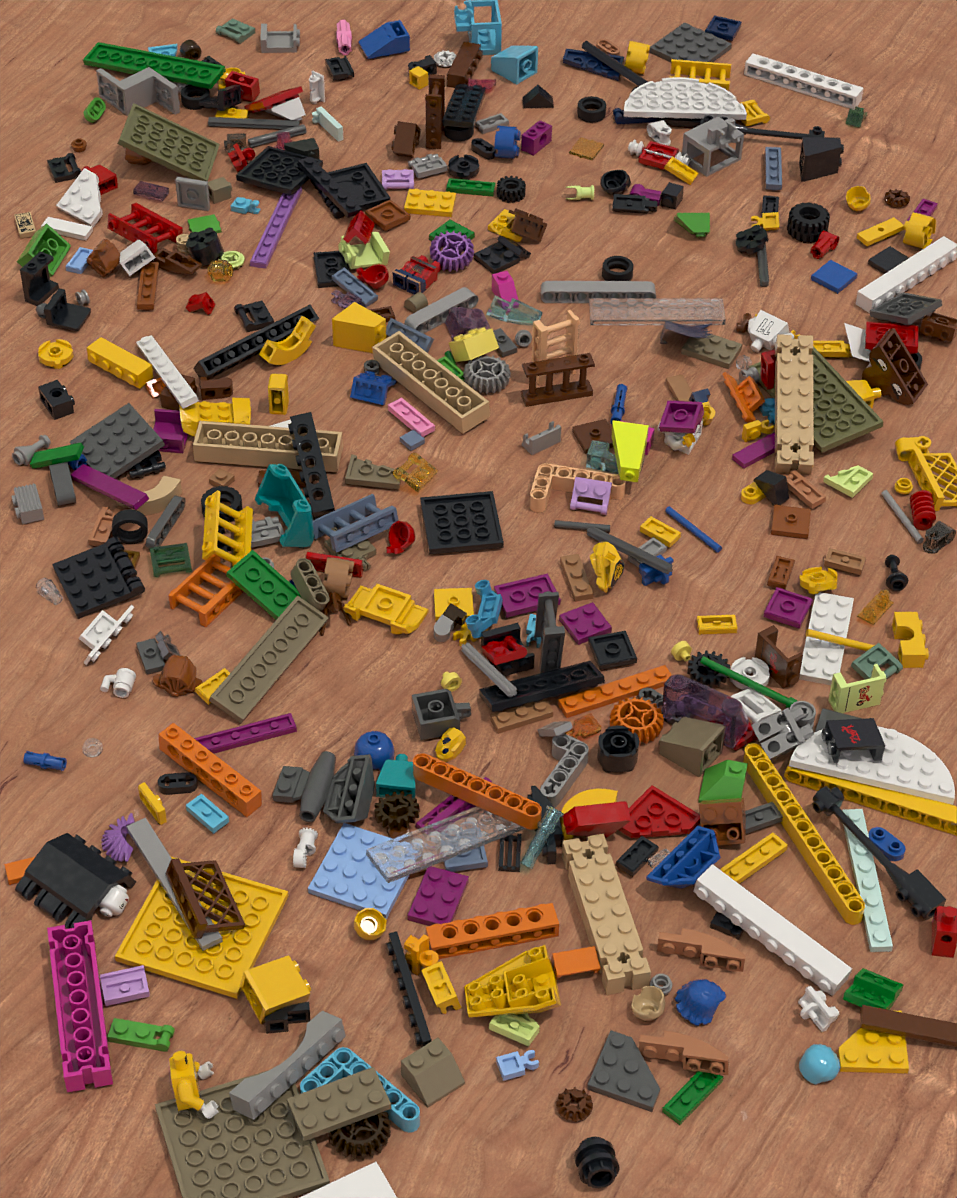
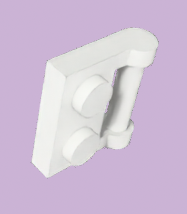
(757, 703)

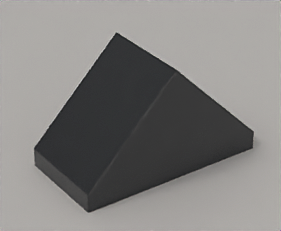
(537, 98)
(773, 486)

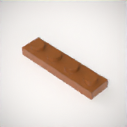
(148, 286)

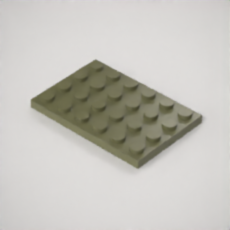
(168, 143)

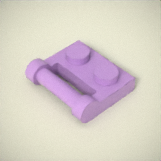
(398, 179)
(591, 489)

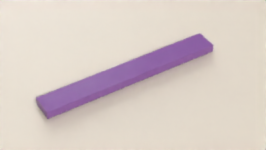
(274, 229)

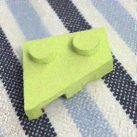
(849, 480)
(516, 1027)

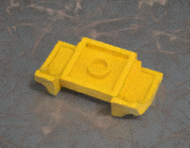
(236, 412)
(387, 607)

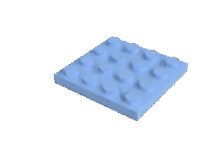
(350, 876)

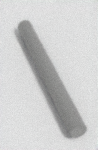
(901, 515)

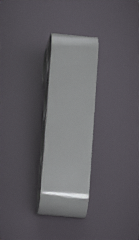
(572, 760)

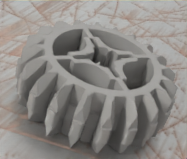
(487, 374)

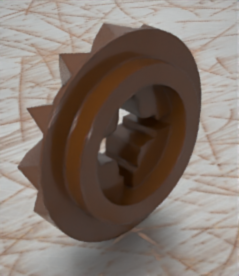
(902, 200)
(571, 1112)

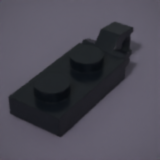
(633, 204)

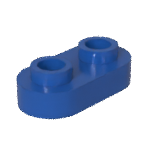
(885, 842)

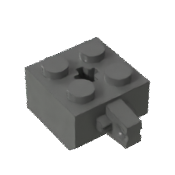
(437, 712)

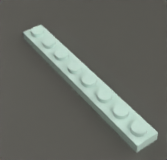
(868, 886)

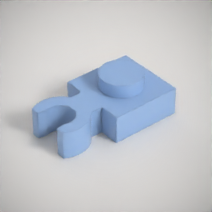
(514, 1065)

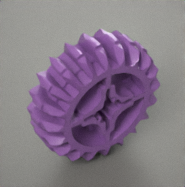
(453, 246)

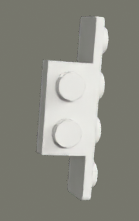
(100, 630)

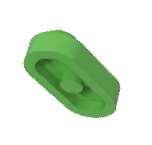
(94, 110)

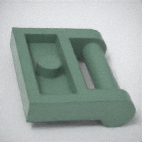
(236, 30)
(876, 655)

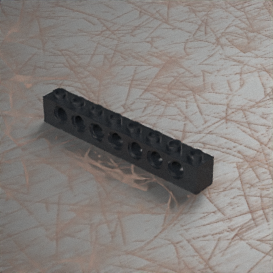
(251, 345)

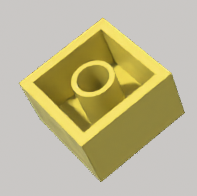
(473, 344)

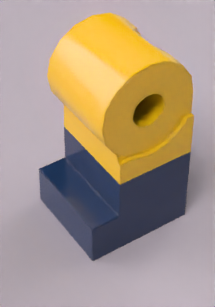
(703, 396)

